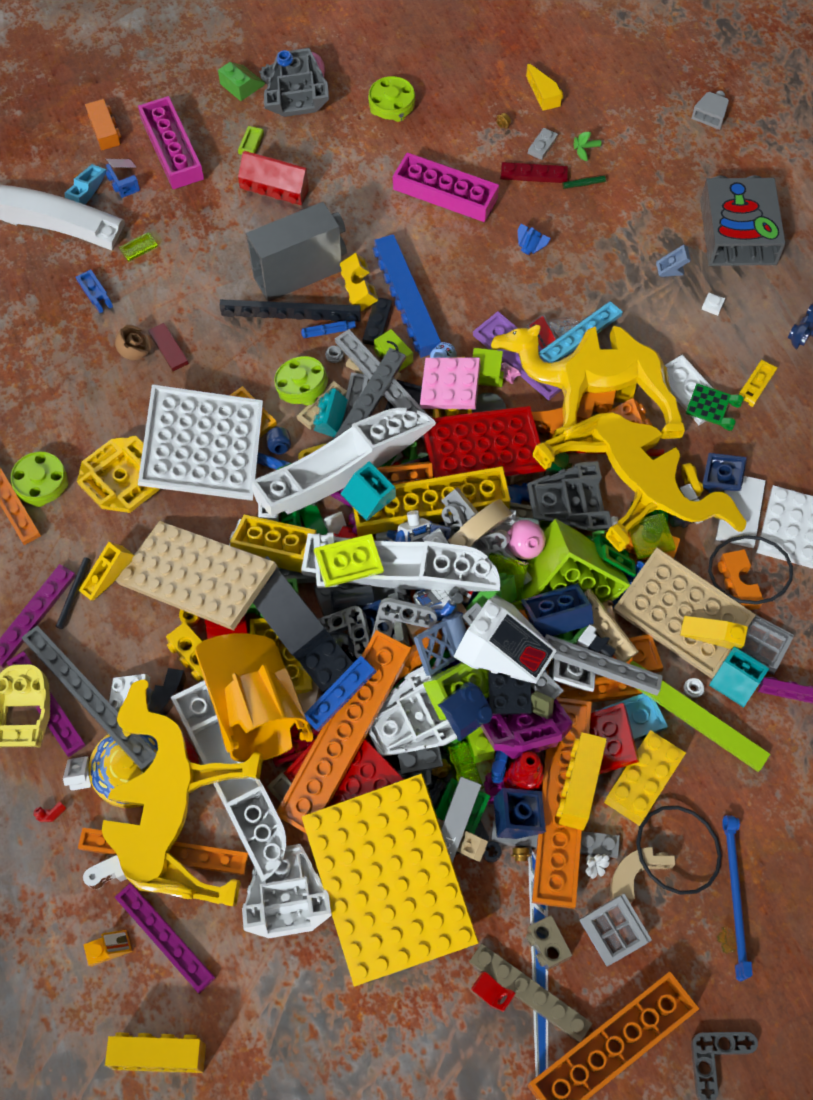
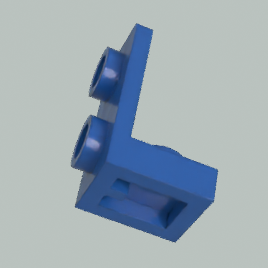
(123, 187)

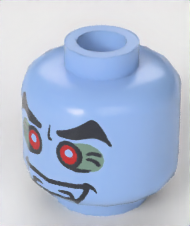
(443, 350)

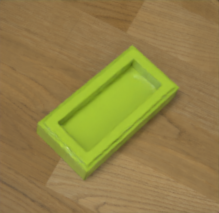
(251, 140)

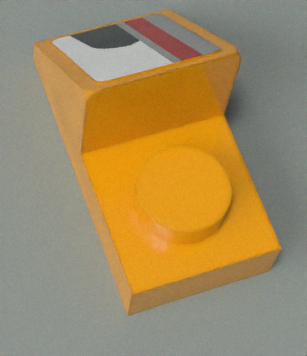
(108, 947)

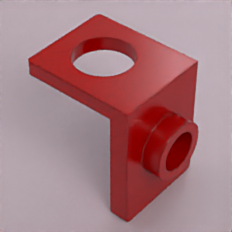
(492, 992)

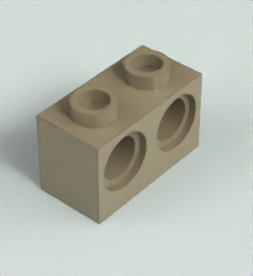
(553, 941)

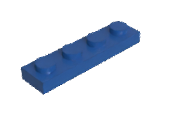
(339, 693)

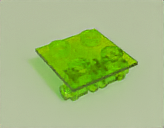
(464, 763)

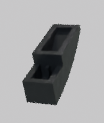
(161, 698)

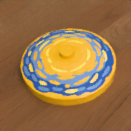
(112, 767)

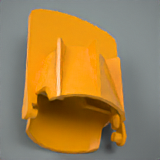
(251, 695)

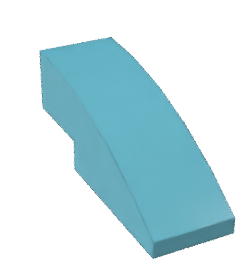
(86, 184)

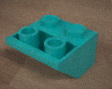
(331, 413)
(368, 491)
(739, 676)

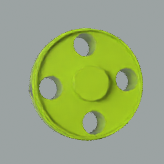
(391, 98)
(301, 380)
(39, 478)

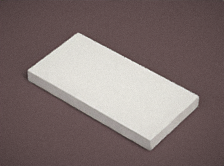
(683, 382)
(749, 505)

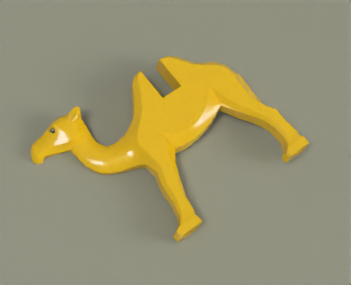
(597, 371)
(648, 478)
(165, 798)

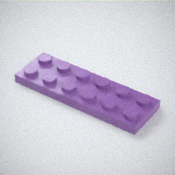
(500, 325)

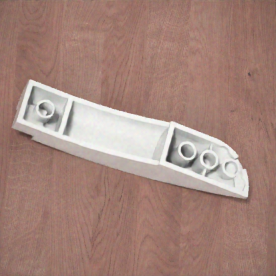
(59, 214)
(333, 465)
(422, 566)
(242, 798)

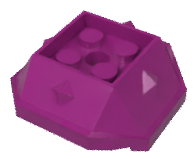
(527, 732)

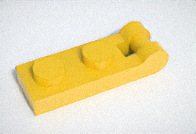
(758, 382)

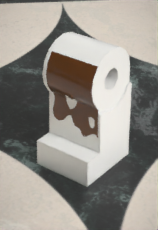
(103, 872)

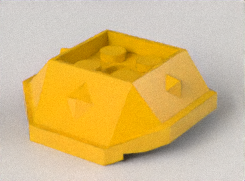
(101, 472)

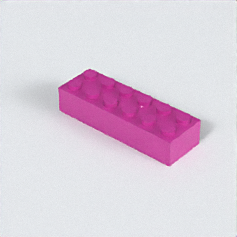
(170, 142)
(445, 187)

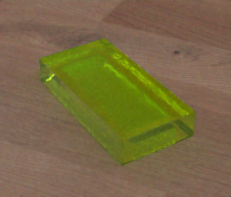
(138, 246)

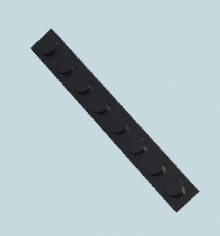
(290, 310)

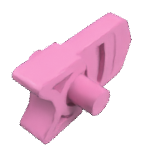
(510, 372)

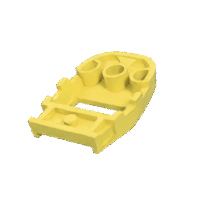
(23, 687)

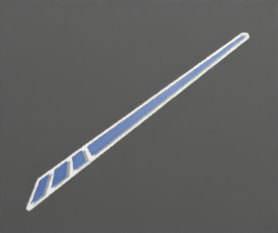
(539, 975)

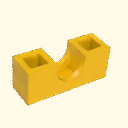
(353, 271)

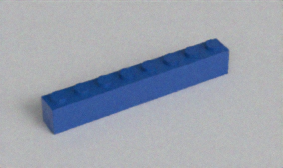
(406, 294)

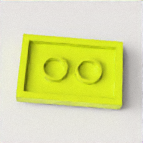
(348, 560)

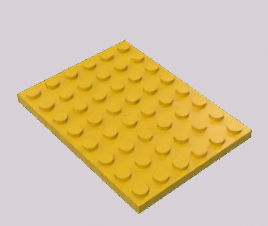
(389, 880)

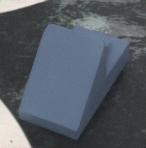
(673, 262)

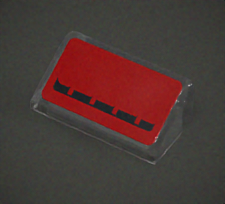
(546, 334)

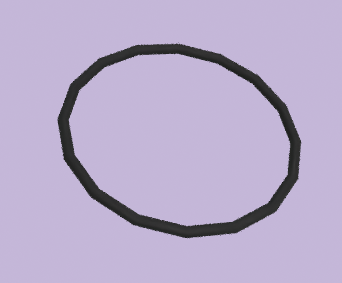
(755, 538)
(646, 867)

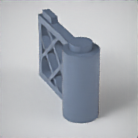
(453, 633)

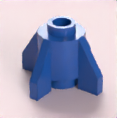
(530, 240)

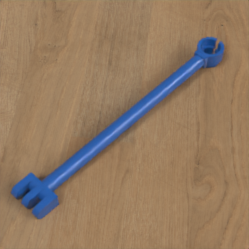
(743, 969)

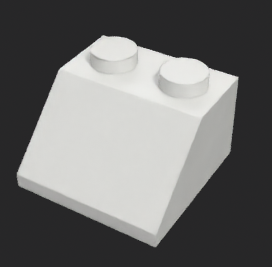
(571, 675)

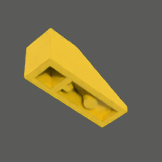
(544, 88)
(106, 570)
(714, 632)

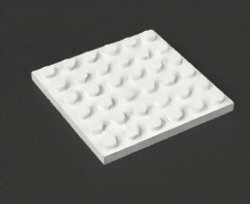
(201, 442)

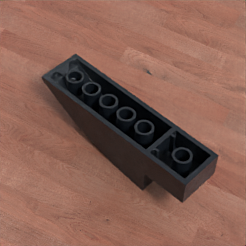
(301, 631)

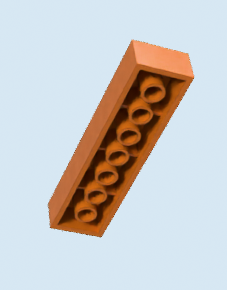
(616, 1043)

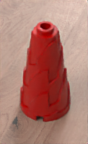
(525, 773)

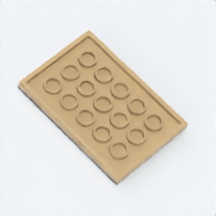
(668, 592)

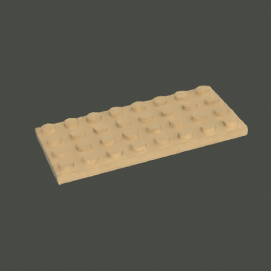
(197, 574)

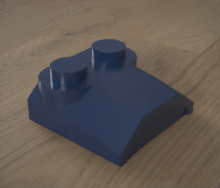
(724, 473)
(466, 710)

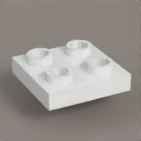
(121, 687)

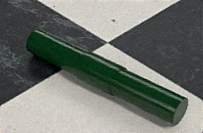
(583, 182)

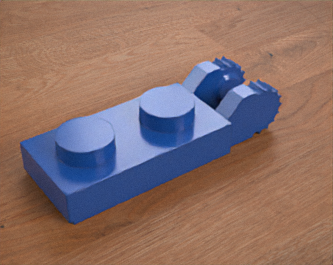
(93, 289)
(499, 767)

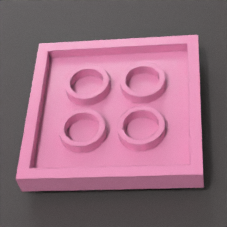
(450, 383)

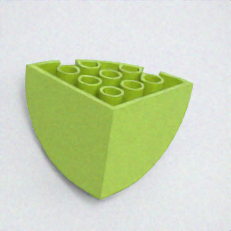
(572, 560)

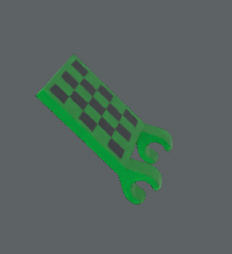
(711, 405)

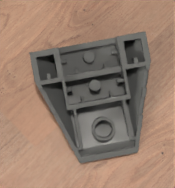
(296, 87)
(571, 498)

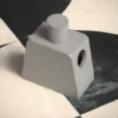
(711, 109)

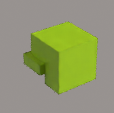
(490, 367)

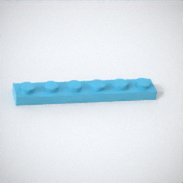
(570, 340)

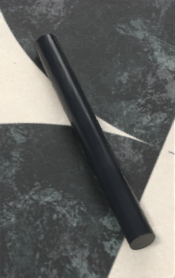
(73, 593)

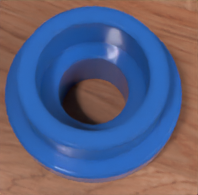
(284, 58)

